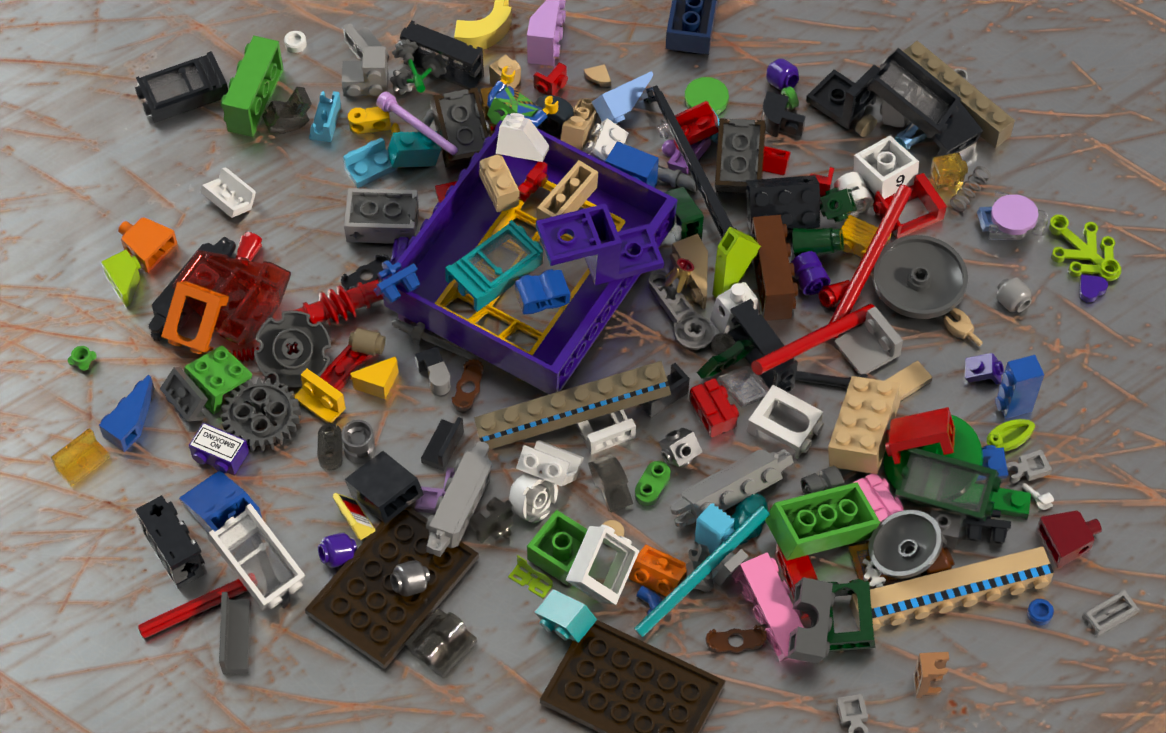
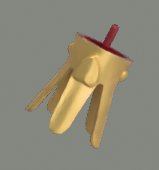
(681, 271)

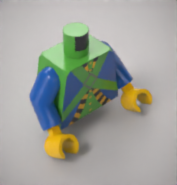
(506, 100)

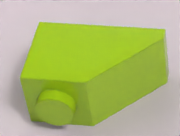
(123, 275)

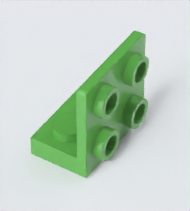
(216, 375)

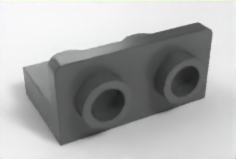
(184, 395)

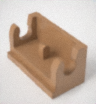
(929, 668)

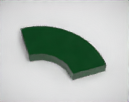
(725, 359)

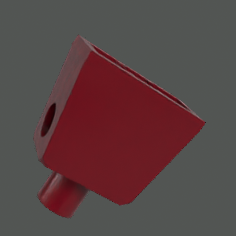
(1067, 535)

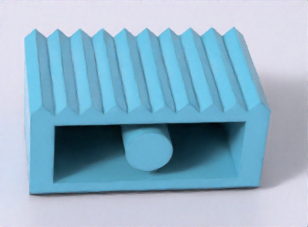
(713, 527)

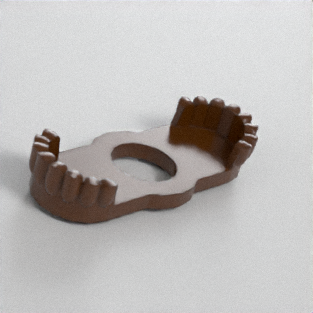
(472, 373)
(752, 639)

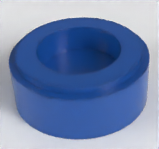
(1040, 612)

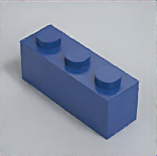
(1019, 386)

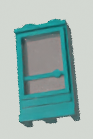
(495, 264)

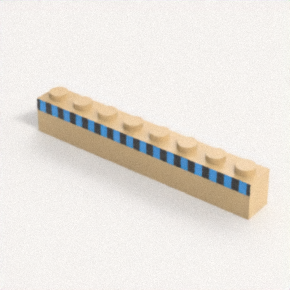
(957, 587)

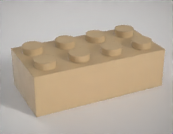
(863, 424)

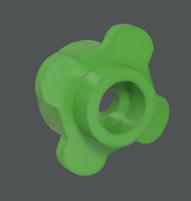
(79, 352)

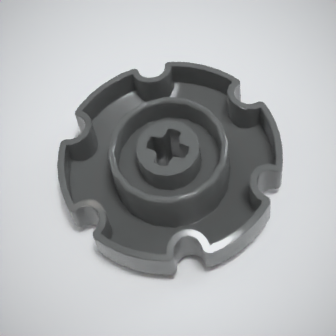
(291, 330)

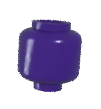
(782, 74)
(336, 549)

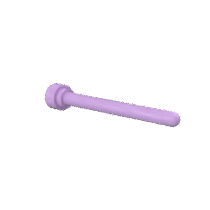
(388, 103)

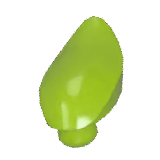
(1011, 434)

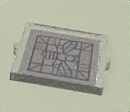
(744, 386)

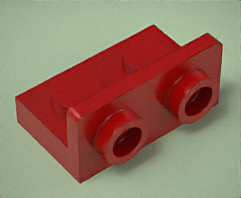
(698, 122)

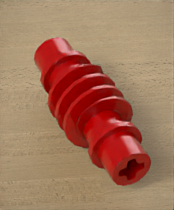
(341, 303)

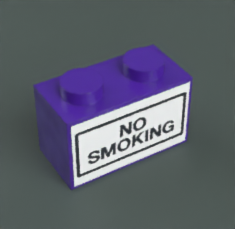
(218, 449)

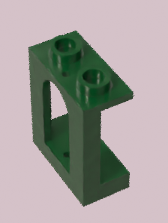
(857, 639)

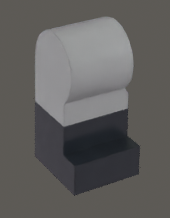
(434, 365)

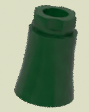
(817, 240)

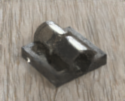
(441, 641)

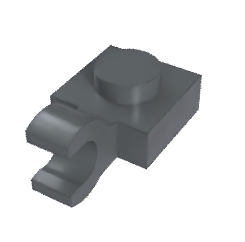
(696, 559)

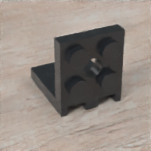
(855, 96)

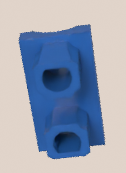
(388, 287)

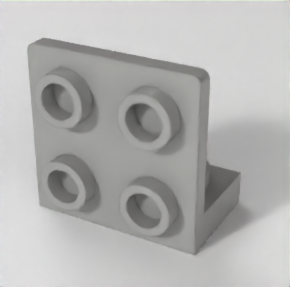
(870, 343)

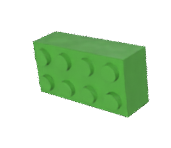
(252, 86)
(822, 521)

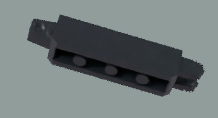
(163, 302)

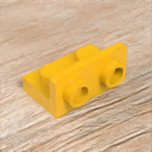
(320, 397)

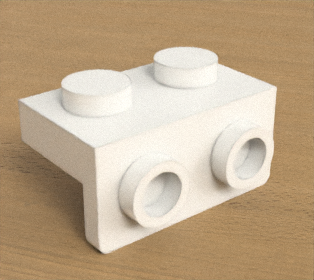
(604, 139)
(229, 193)

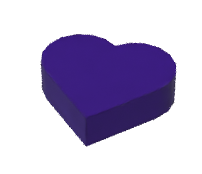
(1092, 287)

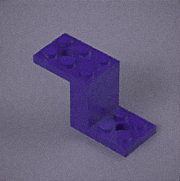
(599, 244)

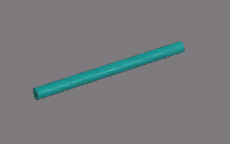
(701, 571)

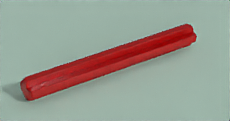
(190, 609)

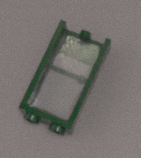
(949, 484)

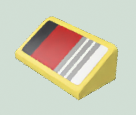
(354, 516)

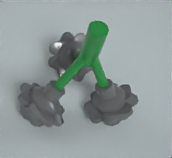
(403, 79)

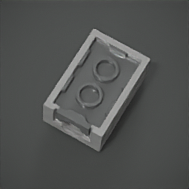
(380, 215)

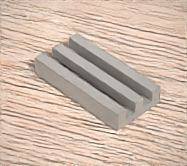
(1094, 623)

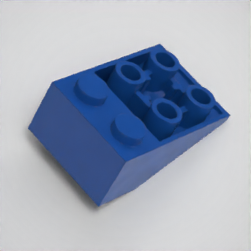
(216, 501)

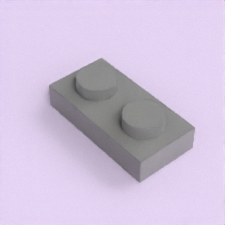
(729, 565)

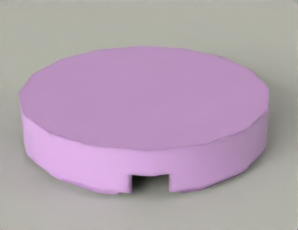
(1014, 214)

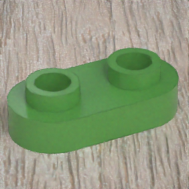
(652, 481)

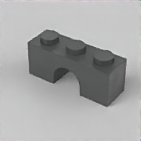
(815, 599)

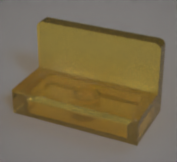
(79, 457)

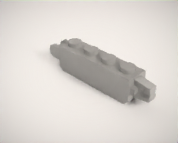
(731, 484)
(460, 500)

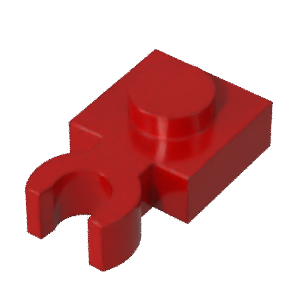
(535, 178)

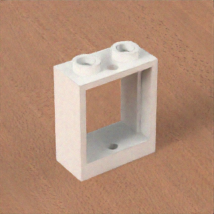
(618, 573)

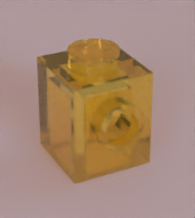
(948, 170)

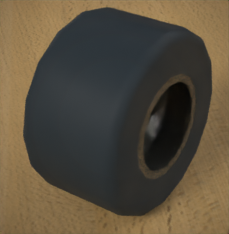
(553, 123)

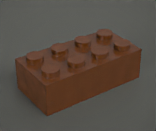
(773, 268)

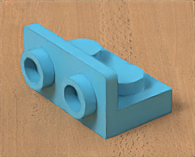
(368, 163)

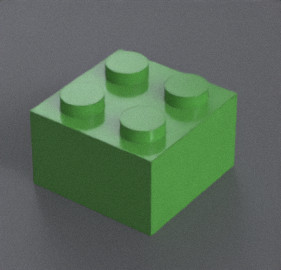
(556, 545)

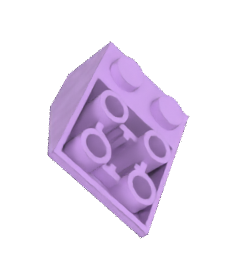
(545, 33)

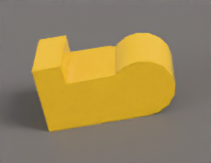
(368, 120)

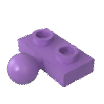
(677, 161)

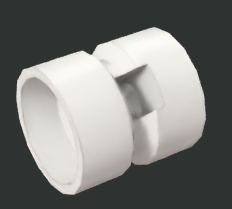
(859, 191)

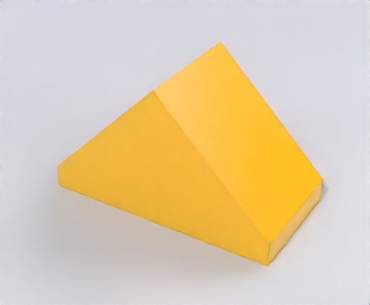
(376, 378)

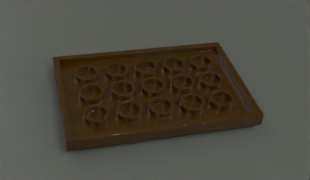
(360, 597)
(630, 686)

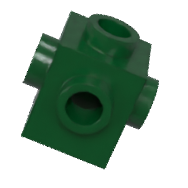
(845, 204)

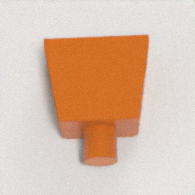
(147, 241)

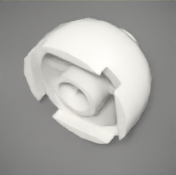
(532, 496)

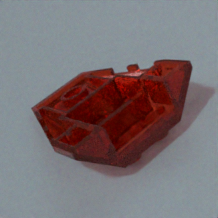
(252, 289)

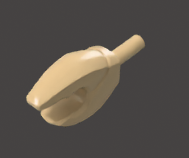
(962, 328)

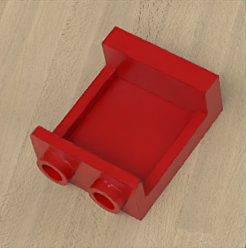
(919, 431)

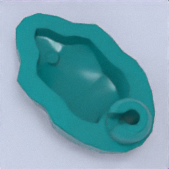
(745, 510)

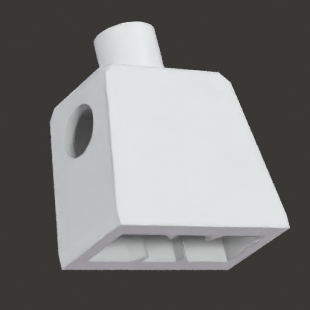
(724, 302)

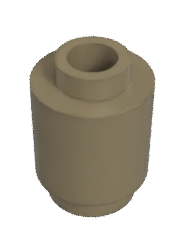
(367, 342)

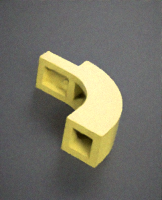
(488, 30)

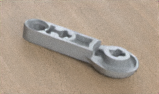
(682, 314)

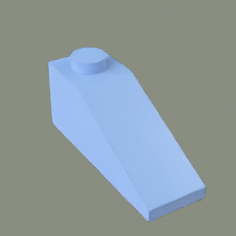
(621, 100)

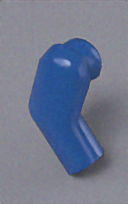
(649, 597)

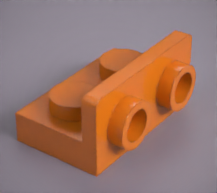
(657, 570)

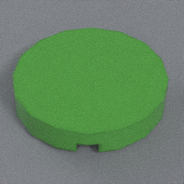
(708, 90)

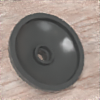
(900, 535)

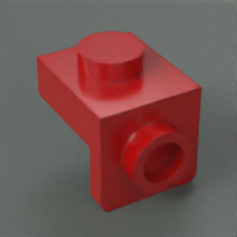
(555, 80)

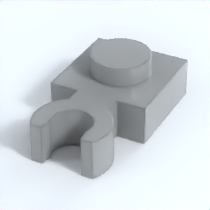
(1030, 465)
(853, 712)

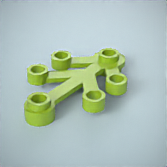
(1085, 251)

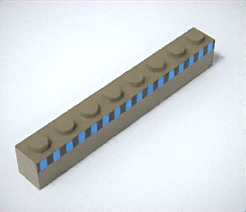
(573, 405)

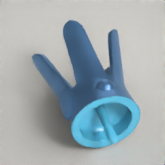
(905, 136)

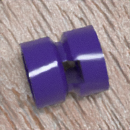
(810, 273)

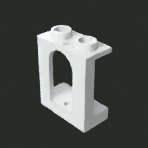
(608, 437)
(798, 441)
(555, 463)

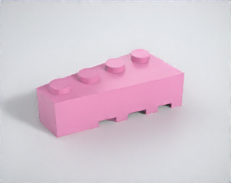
(770, 601)

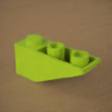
(732, 259)

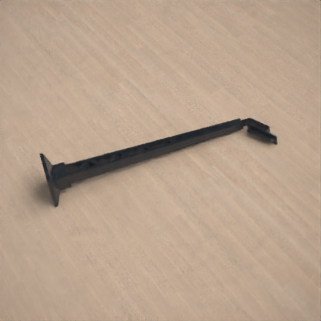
(707, 192)

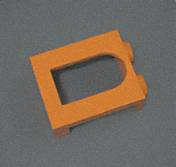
(214, 302)

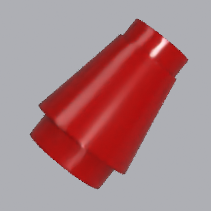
(249, 246)
(832, 294)

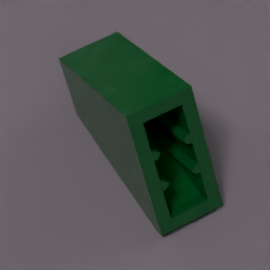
(688, 216)

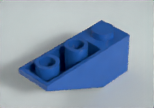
(127, 420)

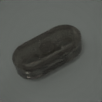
(328, 445)

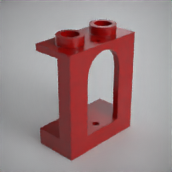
(929, 197)

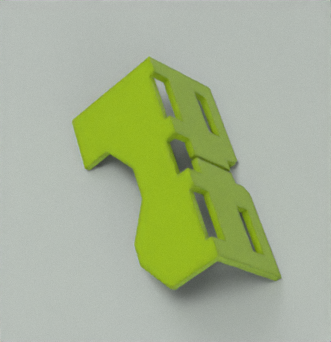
(526, 578)

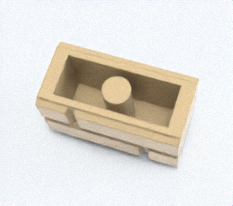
(499, 183)

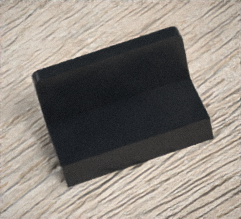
(443, 443)

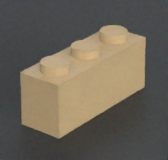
(569, 192)

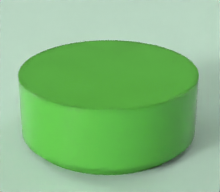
(793, 99)

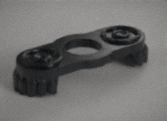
(375, 267)

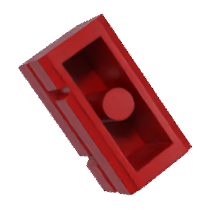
(713, 407)

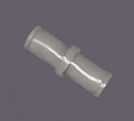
(676, 178)

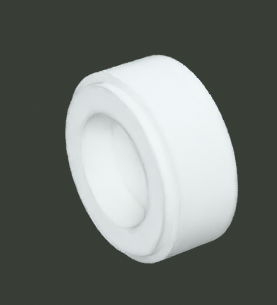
(295, 41)

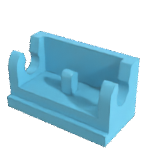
(326, 118)

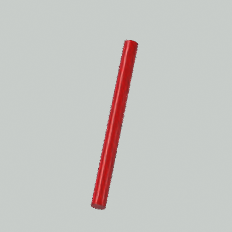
(872, 253)
(810, 340)

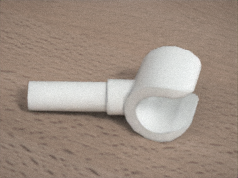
(1042, 501)

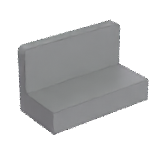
(358, 39)

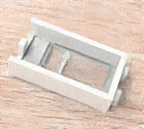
(257, 558)

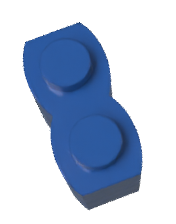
(542, 291)

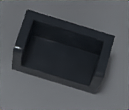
(678, 385)

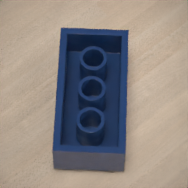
(691, 25)

